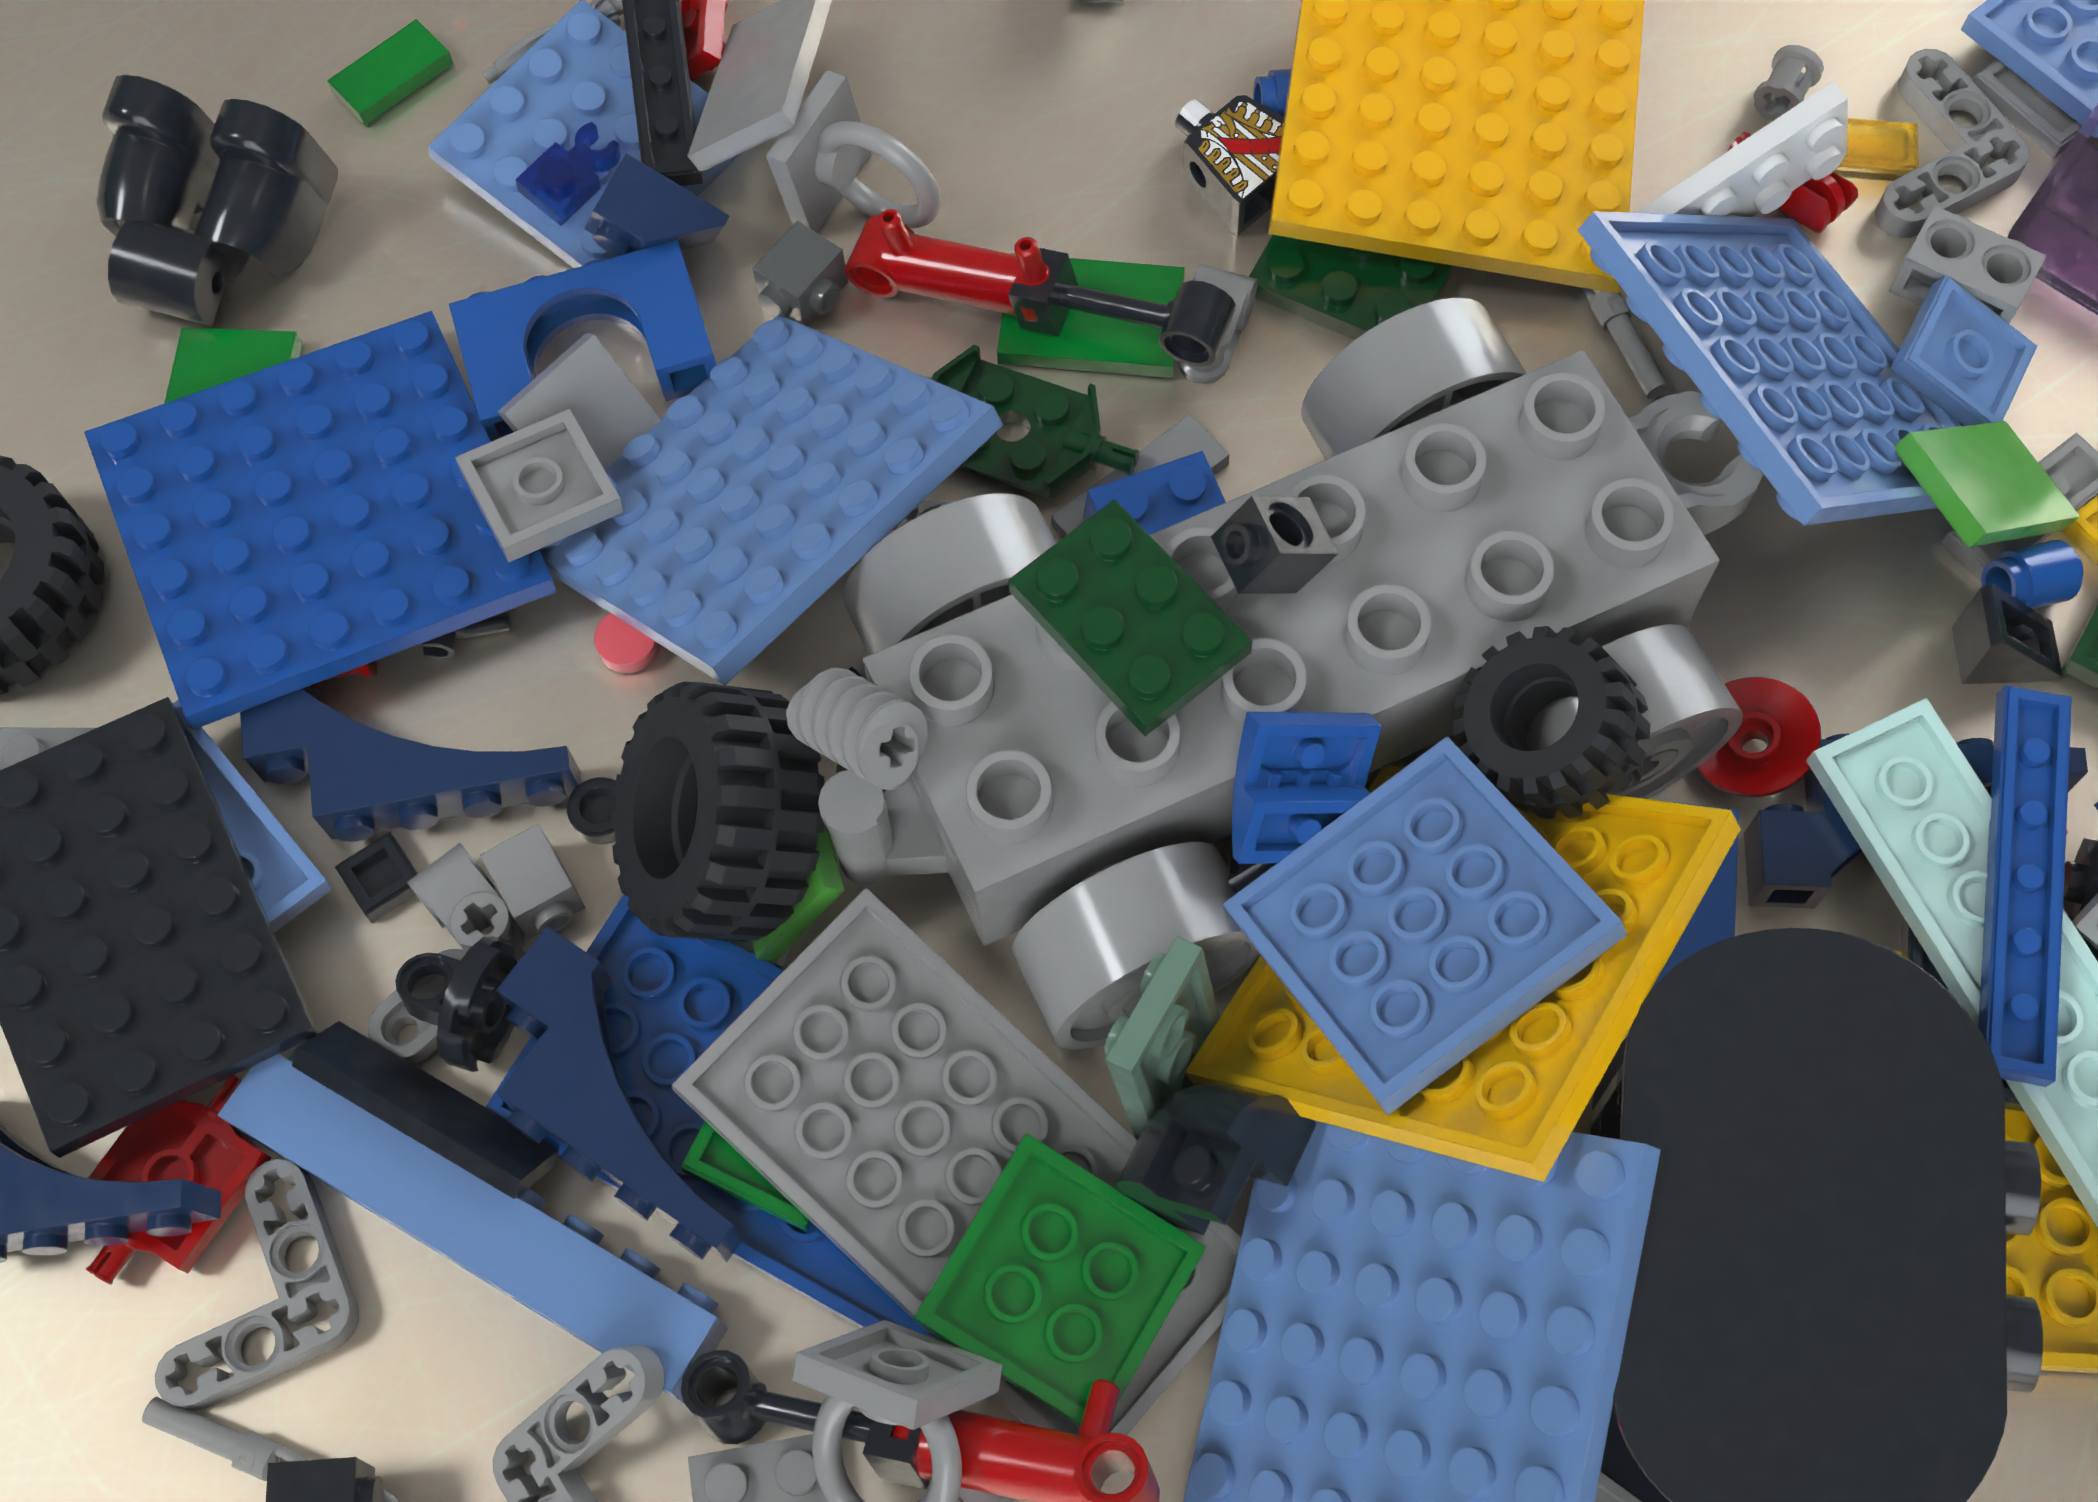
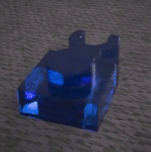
(566, 180)

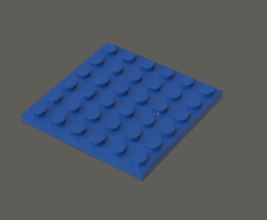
(308, 518)

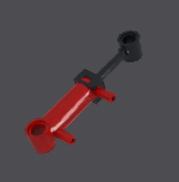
(1031, 285)
(996, 1453)

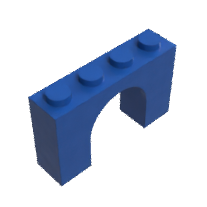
(644, 290)

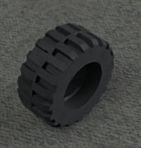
(49, 577)
(716, 814)

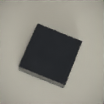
(378, 877)

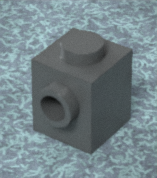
(800, 275)

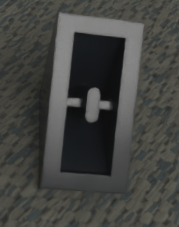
(2004, 641)

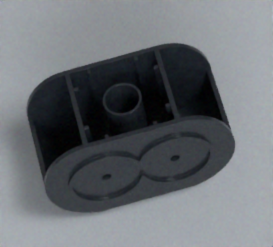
(1817, 1231)

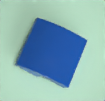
(1297, 778)

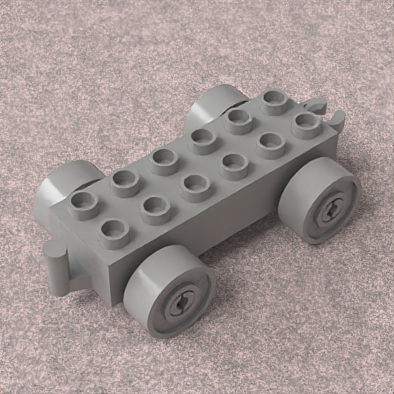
(1457, 518)

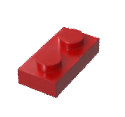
(703, 34)

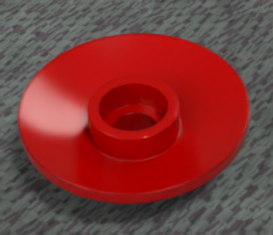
(1780, 719)

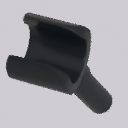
(445, 645)

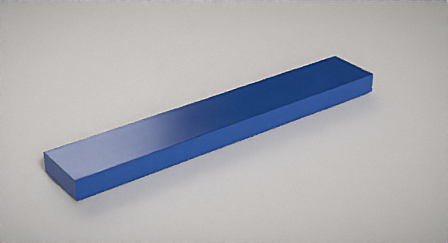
(2025, 883)

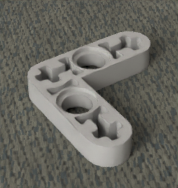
(1967, 146)
(297, 1300)
(547, 1433)

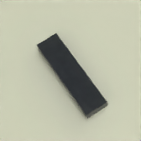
(661, 87)
(424, 1108)

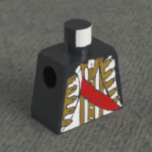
(1232, 157)

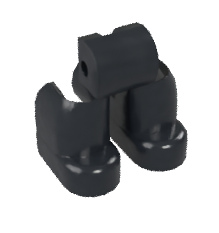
(248, 173)

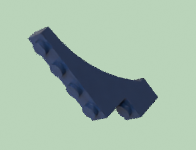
(383, 782)
(1799, 851)
(578, 1097)
(51, 1207)

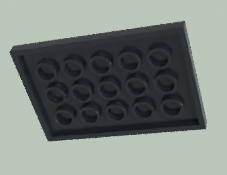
(130, 932)

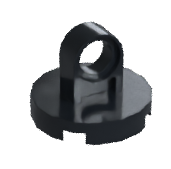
(469, 1007)

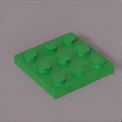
(1059, 1280)

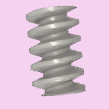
(859, 727)

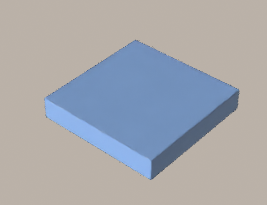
(1963, 355)

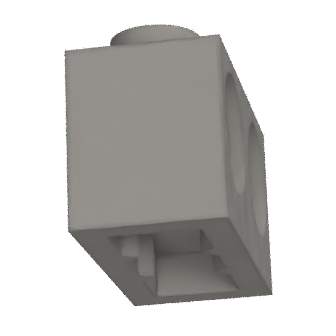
(1976, 258)

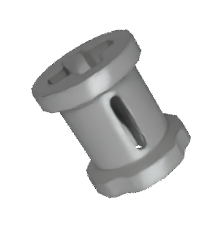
(1788, 81)

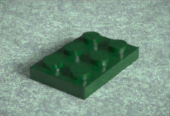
(1344, 285)
(1130, 617)

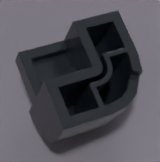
(1207, 1146)

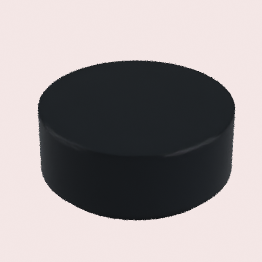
(591, 810)

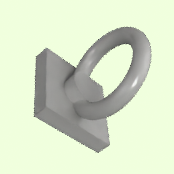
(826, 152)
(894, 1381)

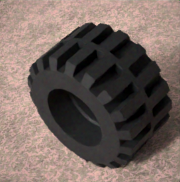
(1591, 753)

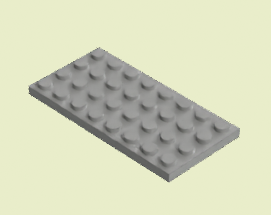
(891, 1106)

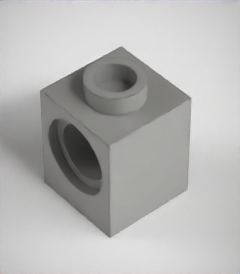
(533, 882)

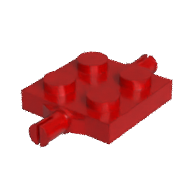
(179, 1144)

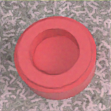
(623, 646)

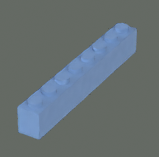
(495, 1237)

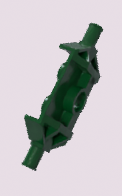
(1061, 424)

